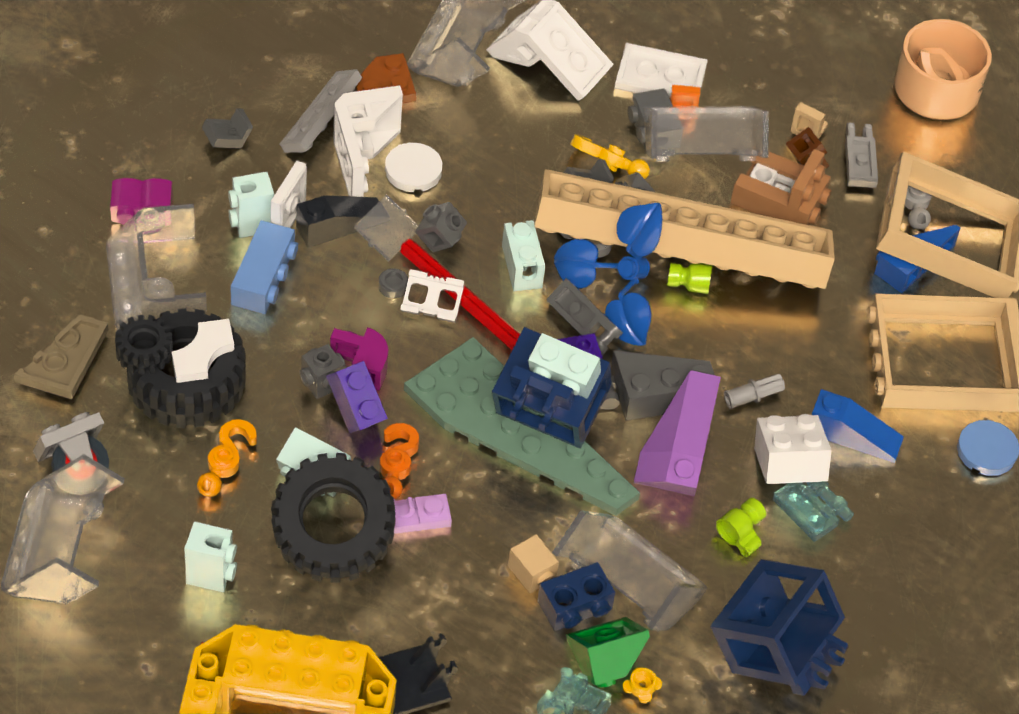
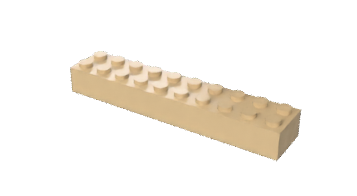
(689, 229)

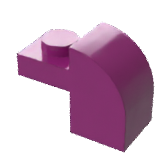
(368, 348)

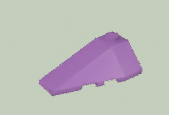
(678, 443)

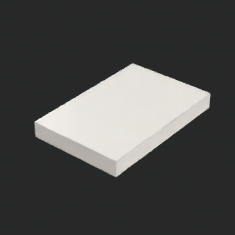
(655, 69)

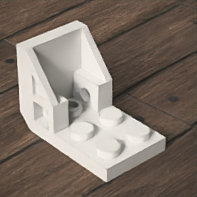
(554, 37)
(362, 129)

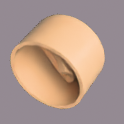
(944, 51)

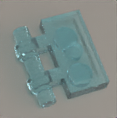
(808, 511)

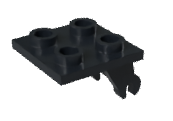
(418, 677)

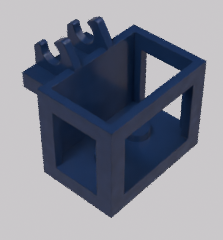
(546, 396)
(780, 636)

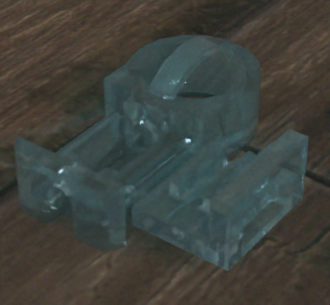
(575, 693)

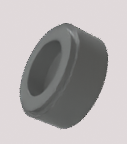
(393, 283)

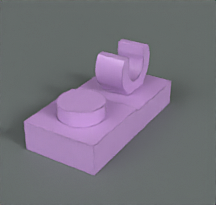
(422, 513)

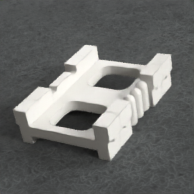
(435, 286)

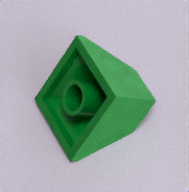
(608, 649)

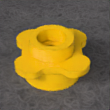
(642, 676)

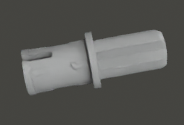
(754, 390)

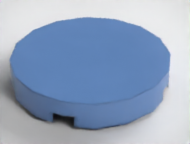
(988, 447)

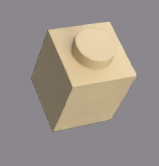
(532, 563)

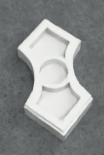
(210, 342)

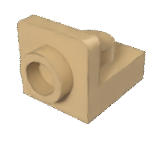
(808, 117)

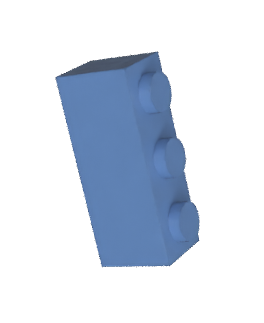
(264, 267)

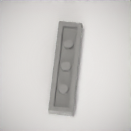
(319, 112)

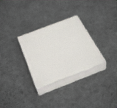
(289, 195)

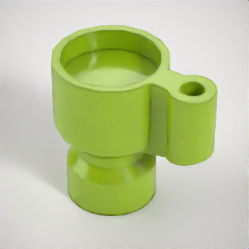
(694, 277)
(737, 526)

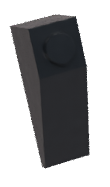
(331, 217)

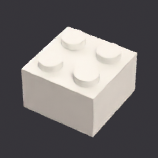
(792, 449)

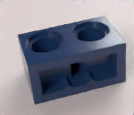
(573, 590)

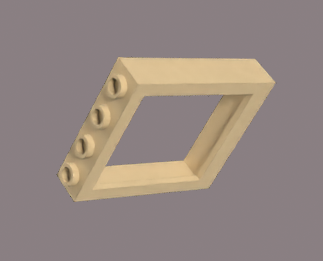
(966, 194)
(999, 312)

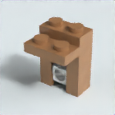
(784, 188)

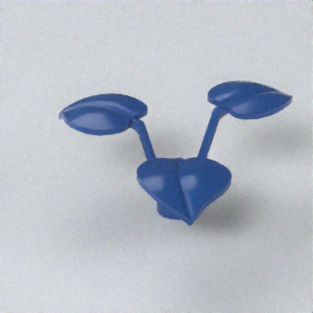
(576, 260)

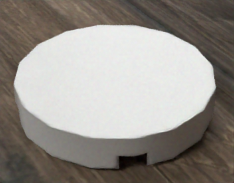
(413, 167)

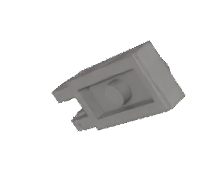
(861, 157)

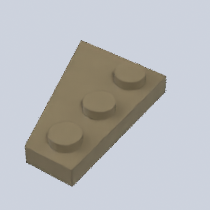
(66, 360)

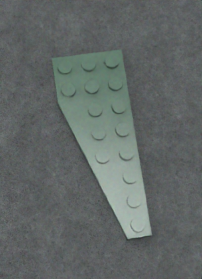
(460, 399)

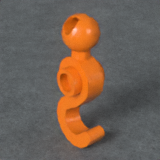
(396, 462)

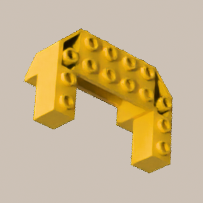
(287, 670)

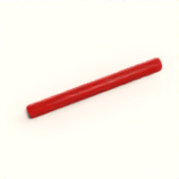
(469, 300)

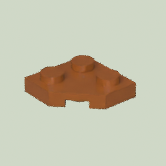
(388, 72)

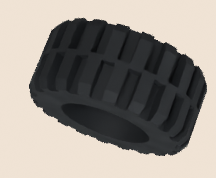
(191, 400)
(329, 476)

